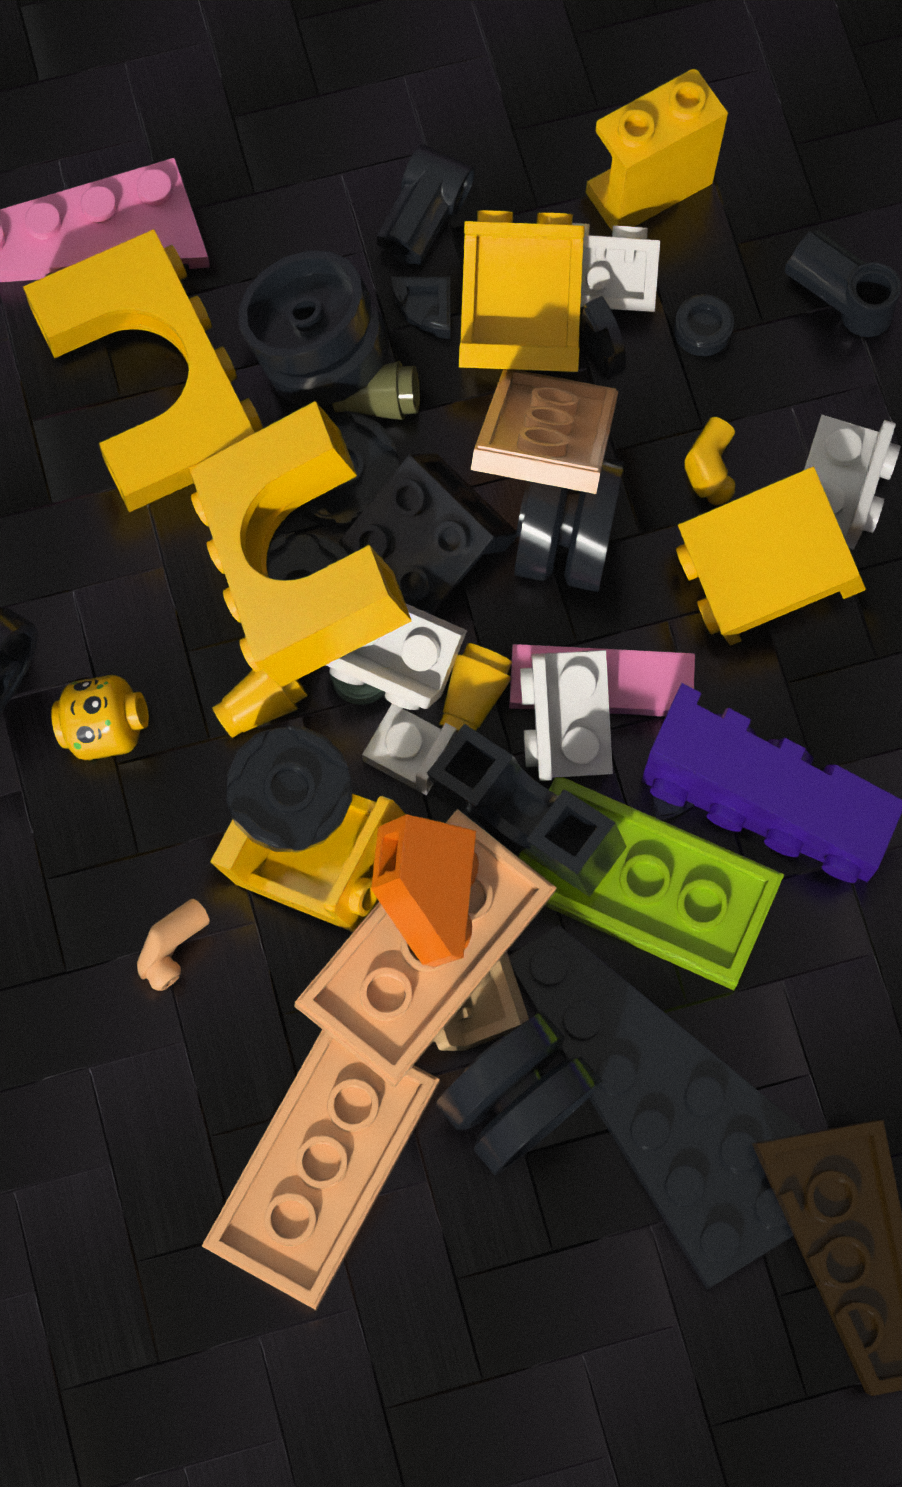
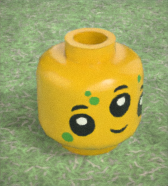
(99, 717)

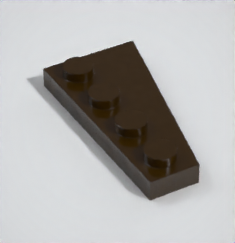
(848, 1225)

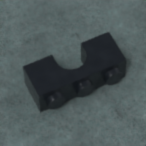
(547, 827)

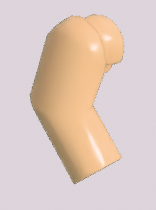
(162, 940)

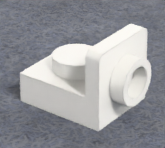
(407, 747)

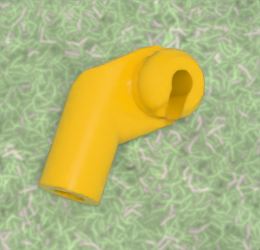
(705, 463)

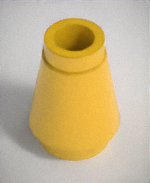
(475, 686)
(256, 702)

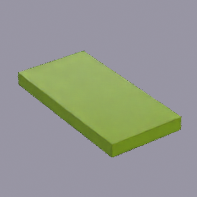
(670, 893)

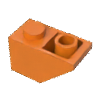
(425, 884)

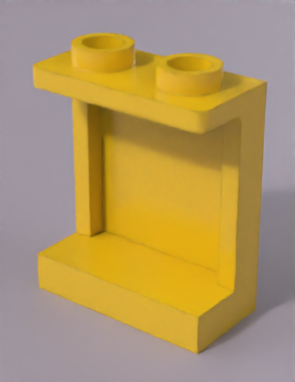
(659, 149)
(521, 292)
(767, 555)
(322, 881)

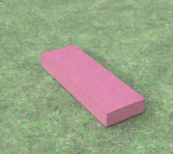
(636, 679)

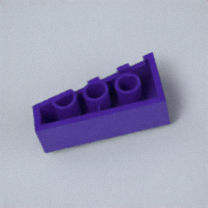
(770, 789)

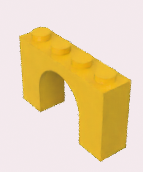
(142, 290)
(243, 500)

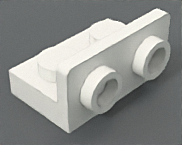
(620, 268)
(849, 468)
(406, 663)
(570, 714)

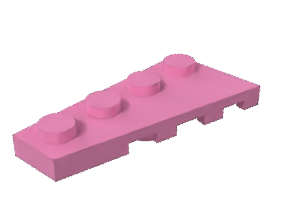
(96, 216)

